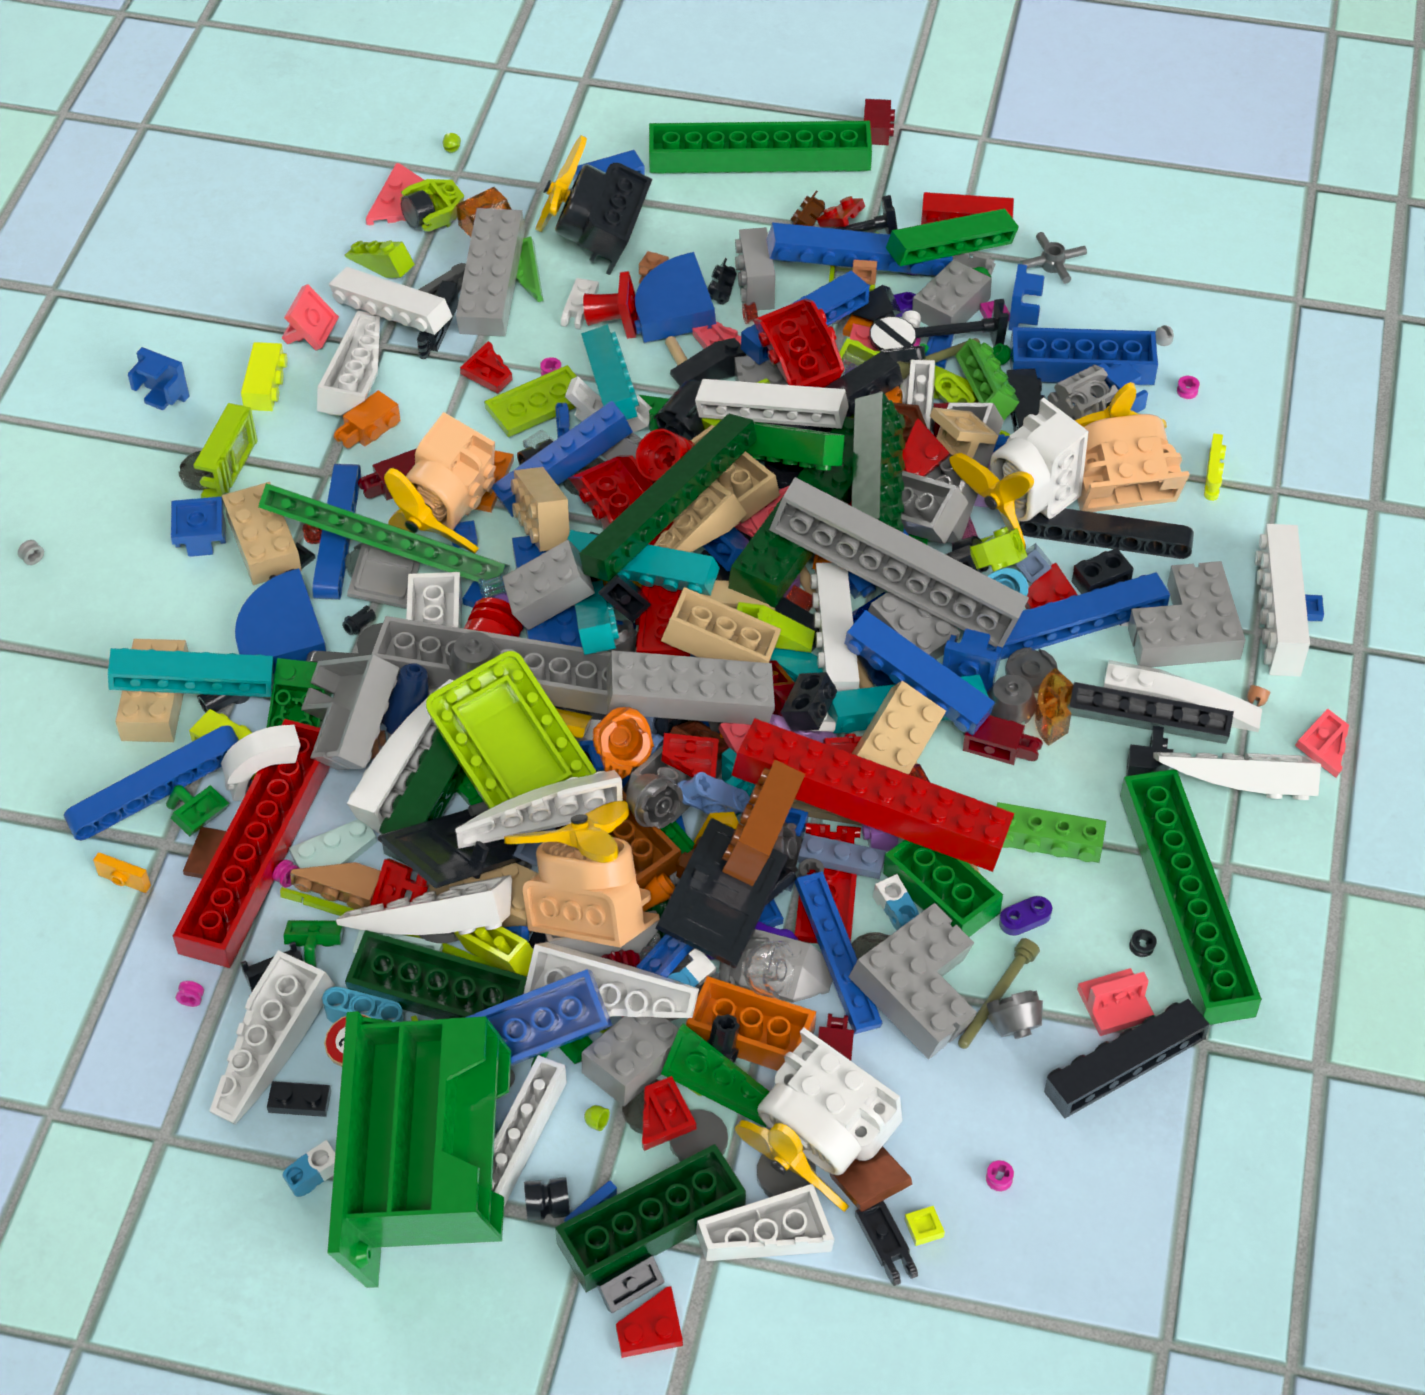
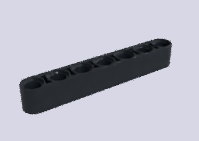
(1112, 532)

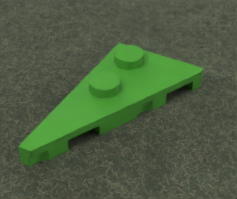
(528, 270)

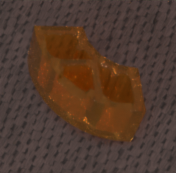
(1051, 711)

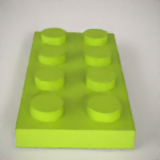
(531, 401)

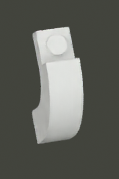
(589, 402)
(255, 752)

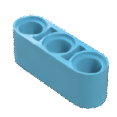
(357, 1001)

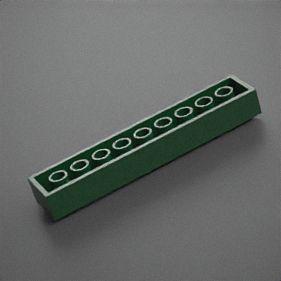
(773, 562)

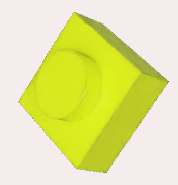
(924, 1225)

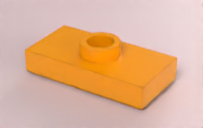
(121, 872)

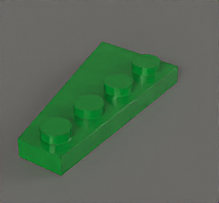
(713, 1075)

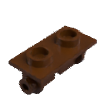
(811, 208)

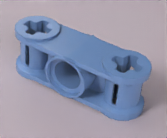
(713, 795)

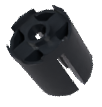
(677, 407)

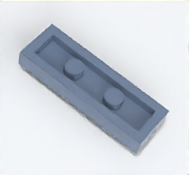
(843, 856)

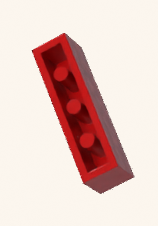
(949, 206)

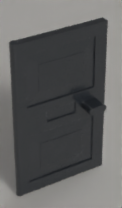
(434, 853)
(714, 908)

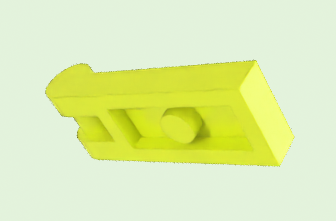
(1215, 468)

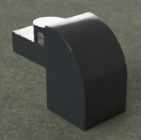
(1141, 759)

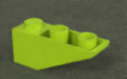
(384, 258)
(792, 635)

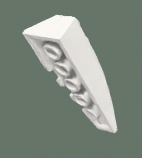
(352, 367)
(1169, 686)
(391, 767)
(1255, 773)
(542, 808)
(455, 910)
(622, 987)
(271, 1030)

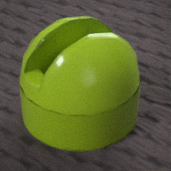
(451, 142)
(597, 1117)

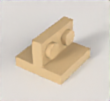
(961, 431)

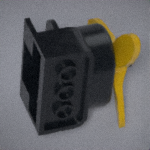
(599, 206)

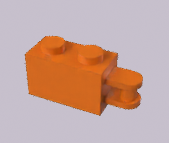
(368, 420)

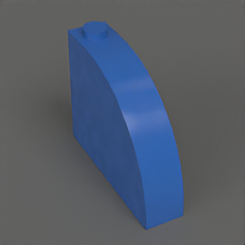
(673, 300)
(279, 620)

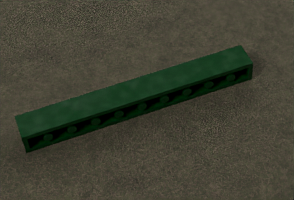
(667, 497)

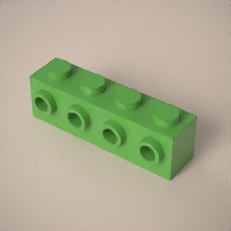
(987, 377)
(1055, 833)

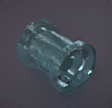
(485, 585)

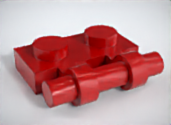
(394, 882)

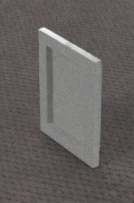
(381, 577)

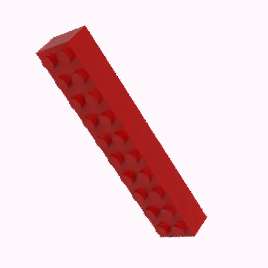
(879, 795)
(248, 855)

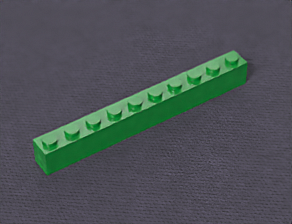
(379, 534)

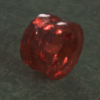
(749, 312)
(310, 536)

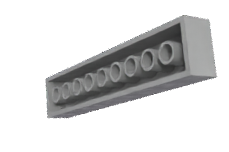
(897, 562)
(561, 670)

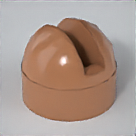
(1259, 694)

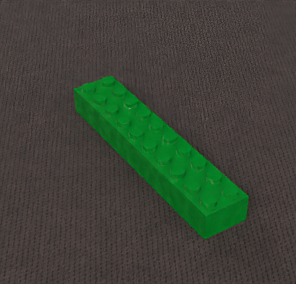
(760, 146)
(1190, 897)

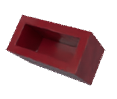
(880, 115)

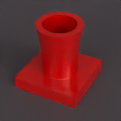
(613, 306)

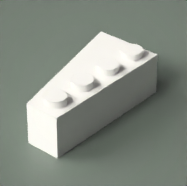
(770, 1227)

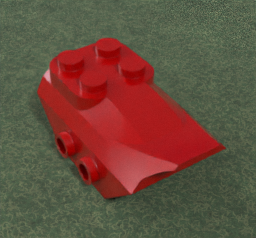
(801, 344)
(611, 487)

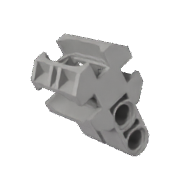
(1080, 391)

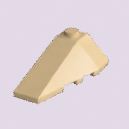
(703, 520)

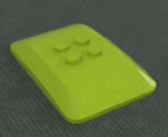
(506, 730)

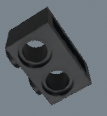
(1101, 571)
(809, 701)

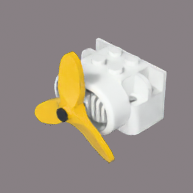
(1034, 469)
(823, 1113)

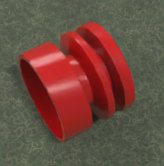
(659, 452)
(495, 617)

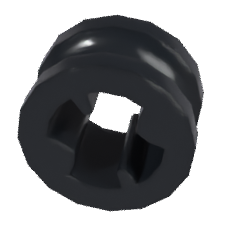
(1138, 950)

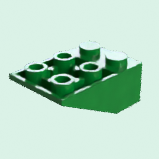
(289, 691)

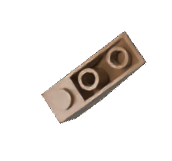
(342, 882)

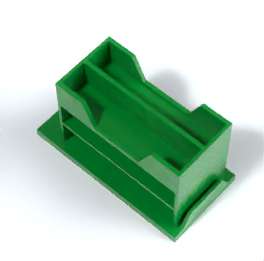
(415, 1138)

